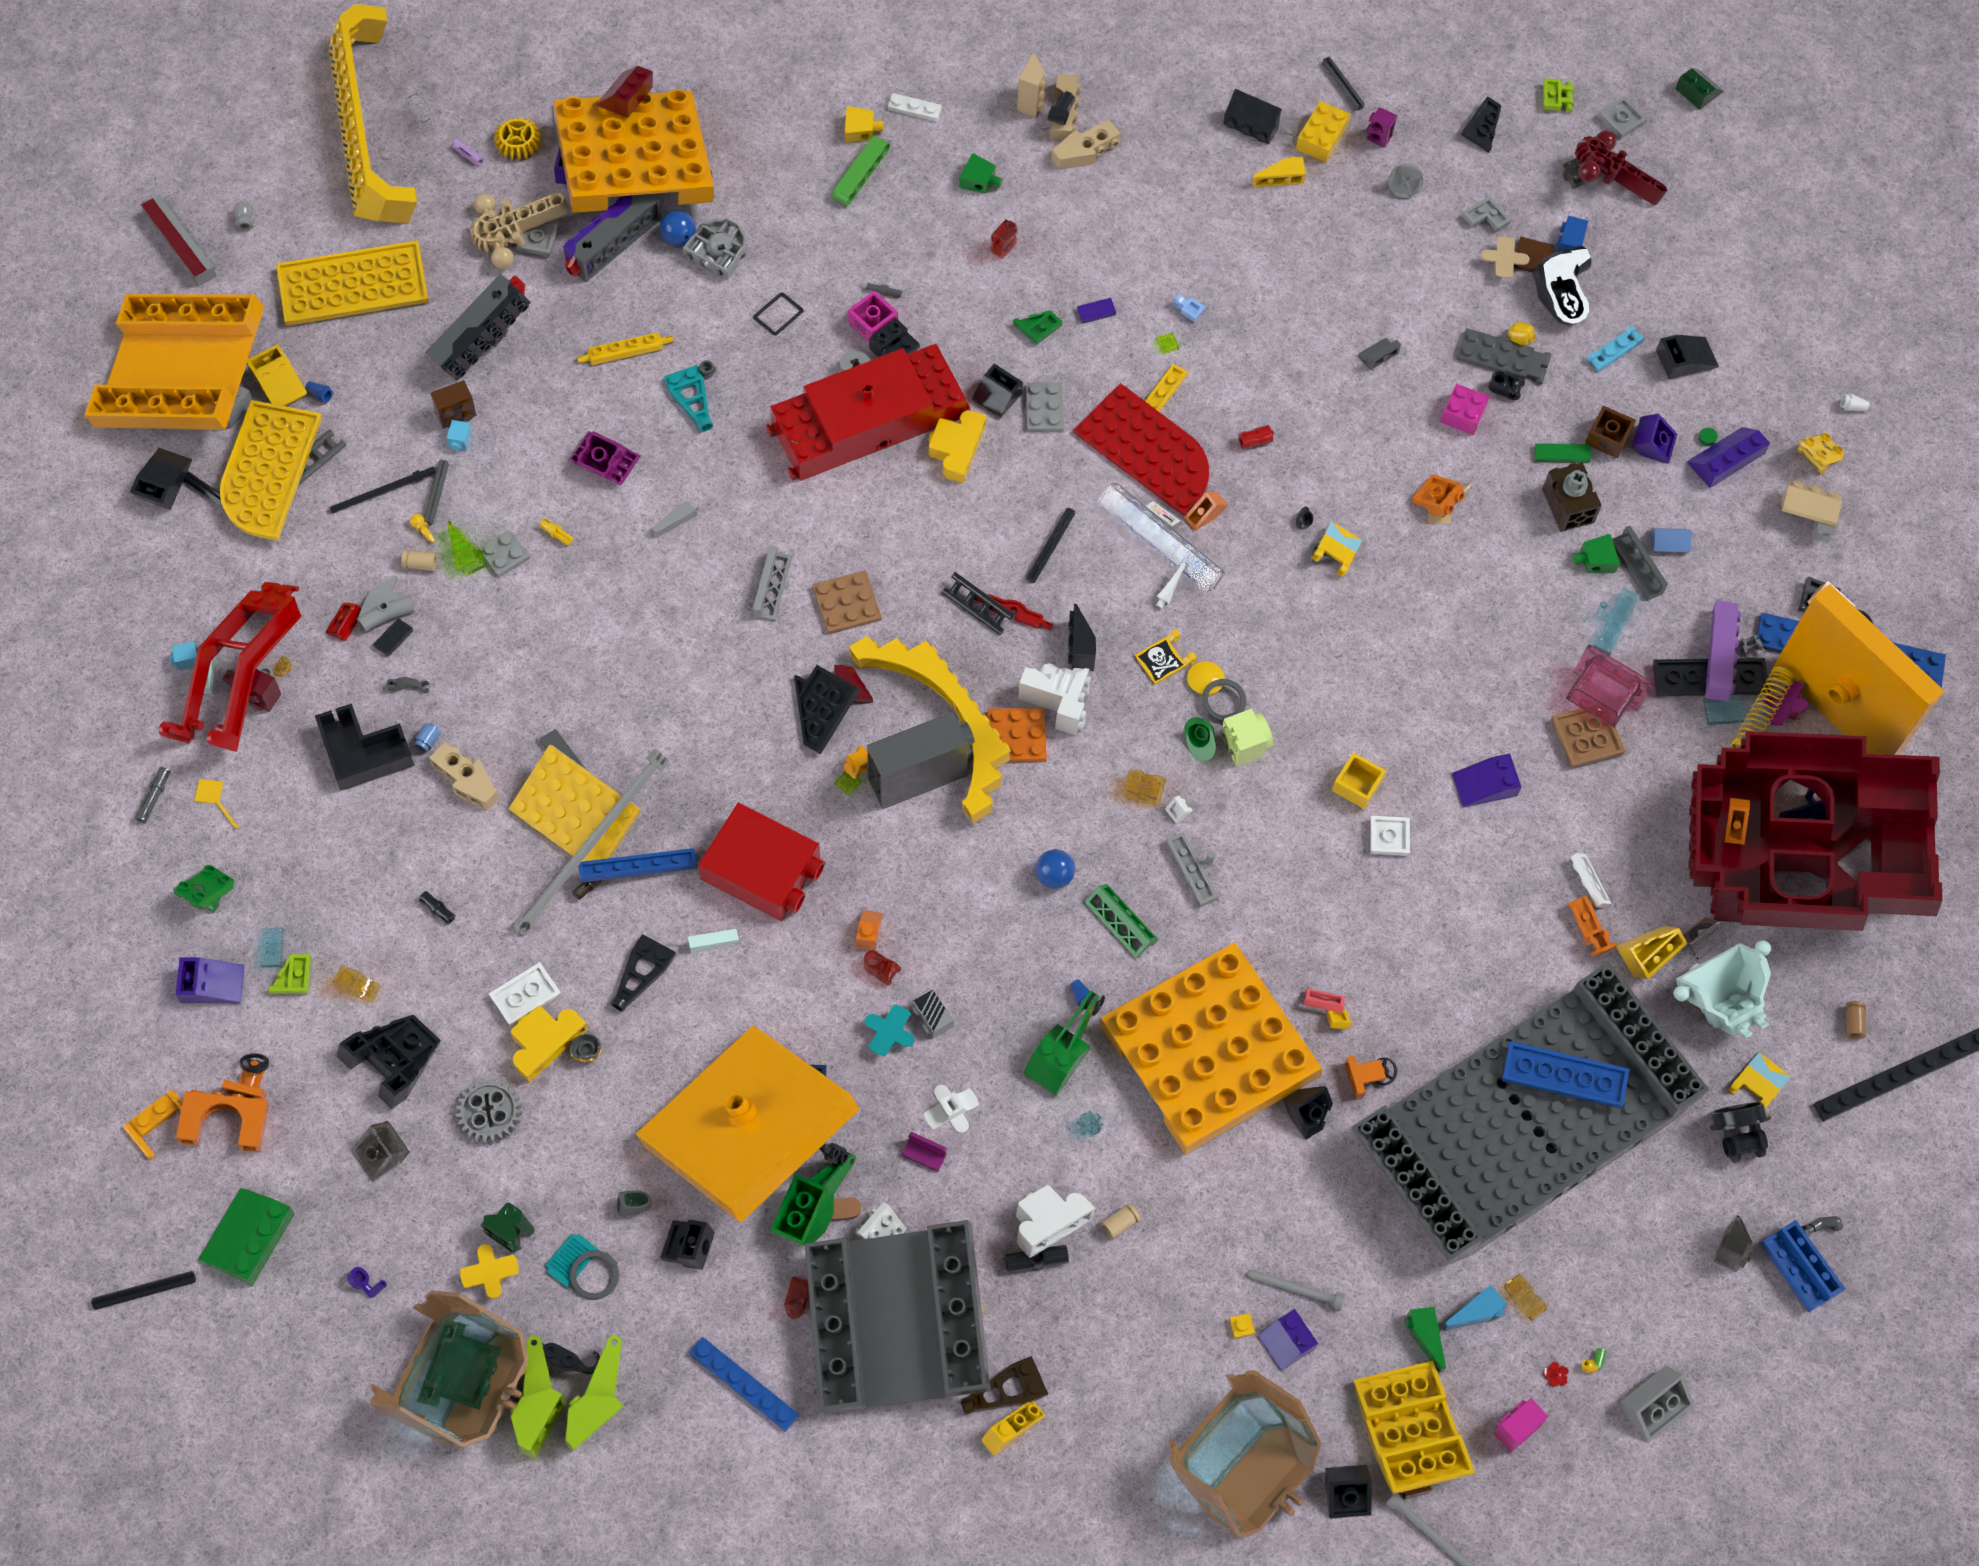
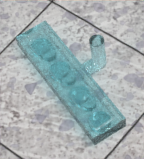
(1615, 620)

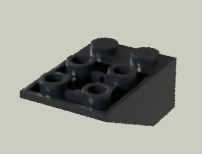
(1685, 355)
(161, 478)
(1080, 641)

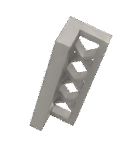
(765, 581)

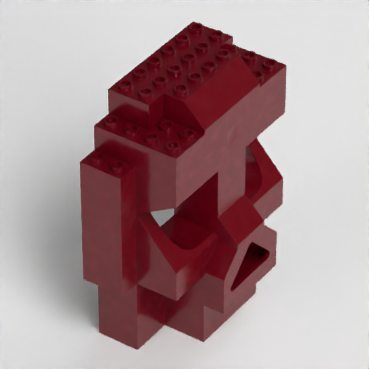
(1863, 798)

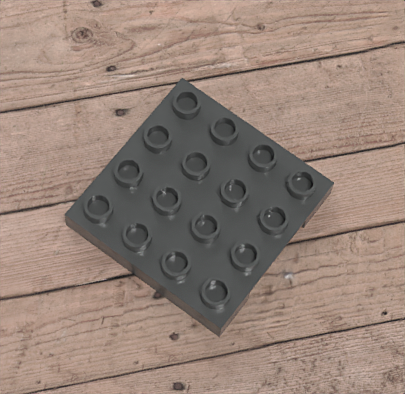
(897, 1318)

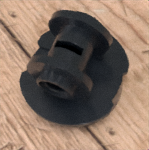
(1739, 1116)

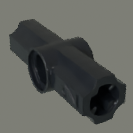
(1051, 1256)

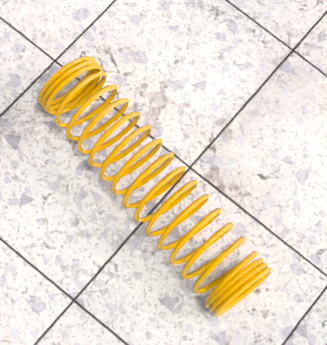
(1787, 681)

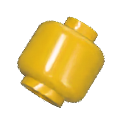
(1522, 333)

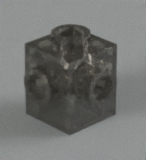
(1571, 173)

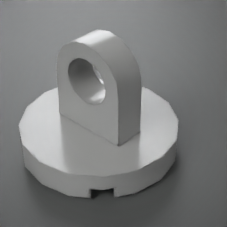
(1405, 180)

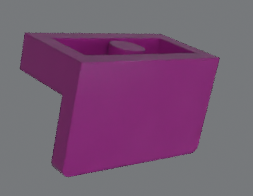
(925, 1152)

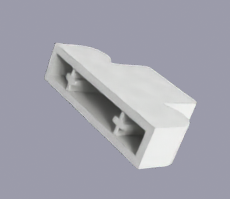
(1049, 1218)

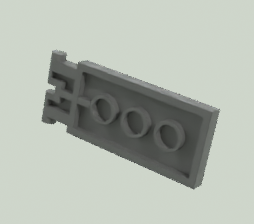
(1503, 356)

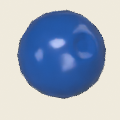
(677, 228)
(1055, 869)

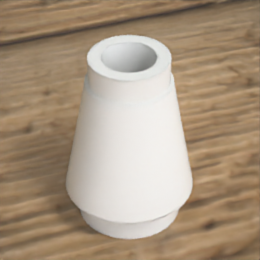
(1853, 403)

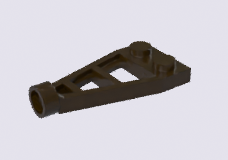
(1030, 1381)

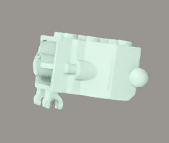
(1730, 988)

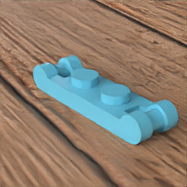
(1615, 349)

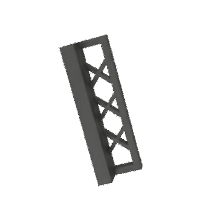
(1639, 564)

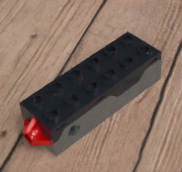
(479, 326)

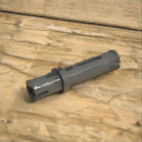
(152, 795)

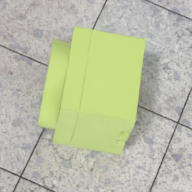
(1246, 736)

